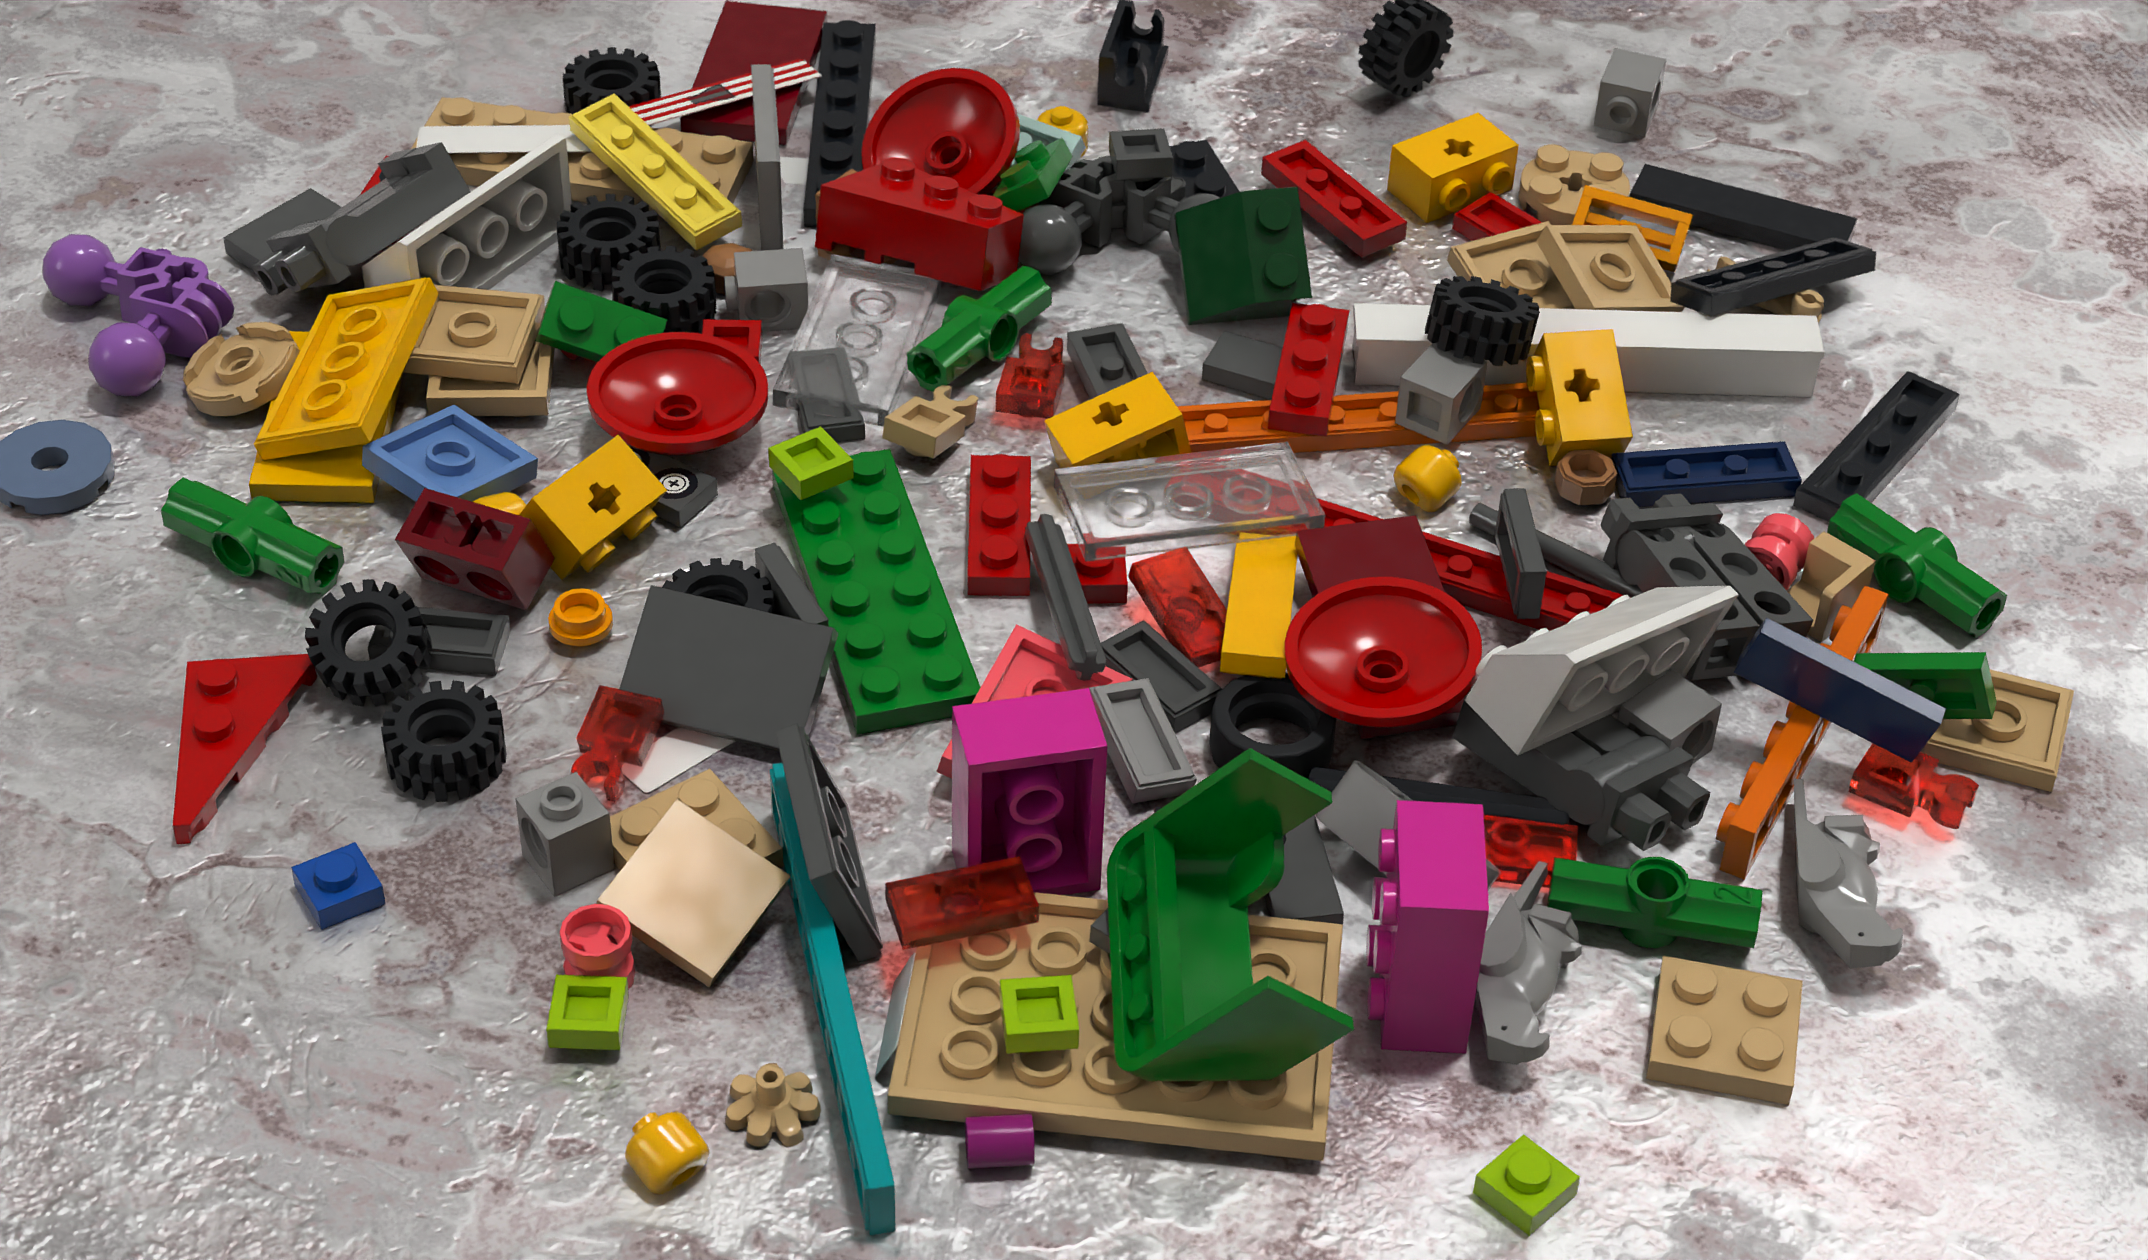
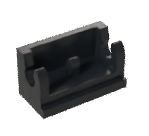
(1131, 60)

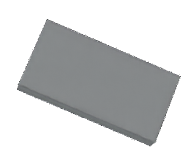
(1141, 741)

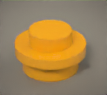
(580, 618)

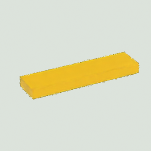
(1259, 608)

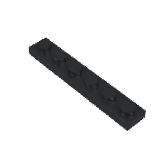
(840, 106)

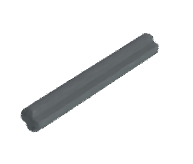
(1065, 597)

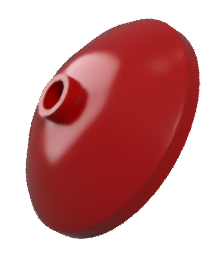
(947, 118)
(677, 393)
(1383, 651)

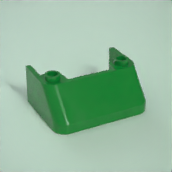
(1184, 936)

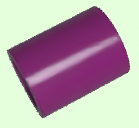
(999, 1141)

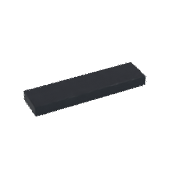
(1741, 211)
(1772, 276)
(1878, 445)

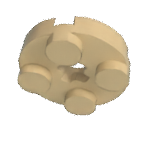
(1556, 171)

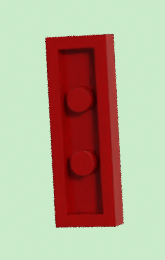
(1335, 198)
(1308, 369)
(997, 525)

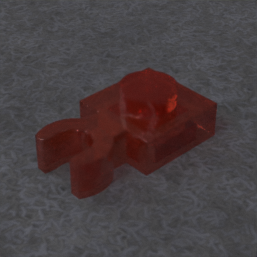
(1033, 381)
(615, 733)
(1905, 785)

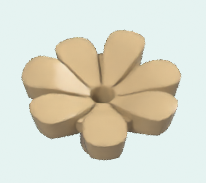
(772, 1105)

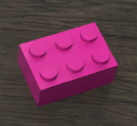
(1031, 788)
(1429, 927)

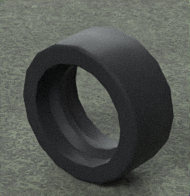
(1277, 698)

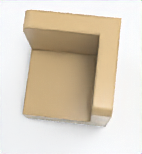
(1830, 579)

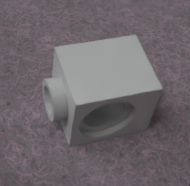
(1629, 92)
(769, 288)
(1440, 394)
(1675, 714)
(565, 833)

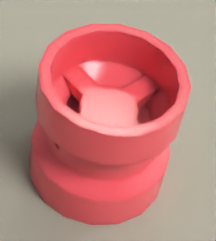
(1781, 546)
(597, 943)

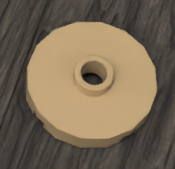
(240, 371)

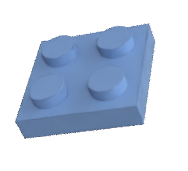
(451, 456)

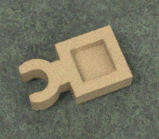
(930, 426)

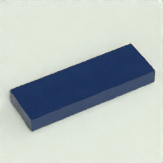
(1707, 473)
(1839, 690)

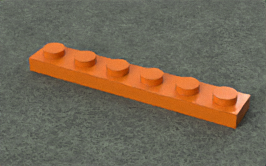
(1791, 746)

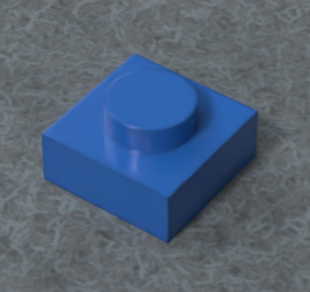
(338, 885)

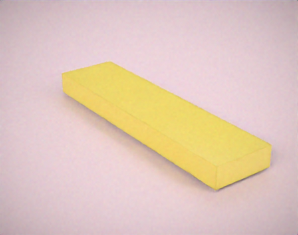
(655, 171)

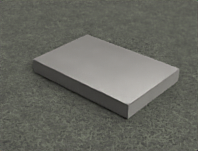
(767, 157)

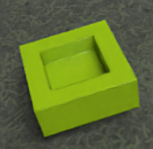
(810, 463)
(587, 1012)
(1039, 1014)
(1526, 1184)

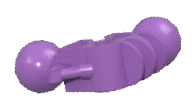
(160, 294)

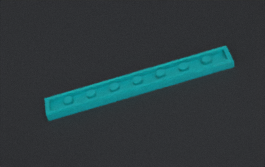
(837, 1024)

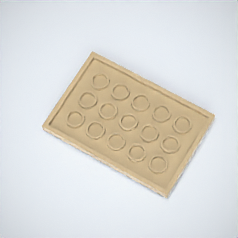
(957, 1064)

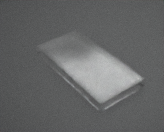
(857, 340)
(1187, 501)

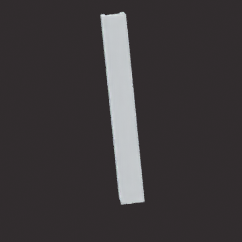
(1653, 348)

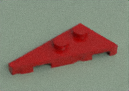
(225, 727)

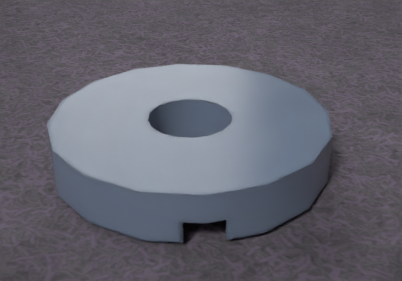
(76, 446)

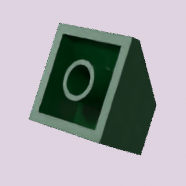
(1243, 256)

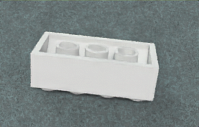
(486, 230)
(1594, 662)

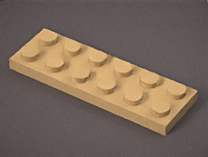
(716, 158)

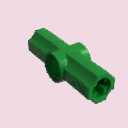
(979, 328)
(252, 536)
(1918, 565)
(1655, 902)

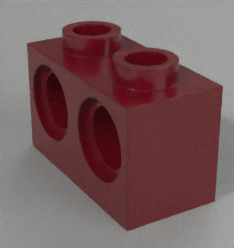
(475, 548)

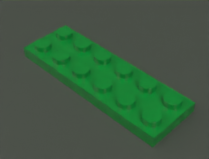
(882, 594)

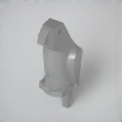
(1839, 888)
(1522, 970)

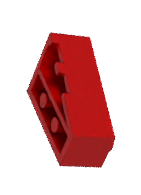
(921, 221)

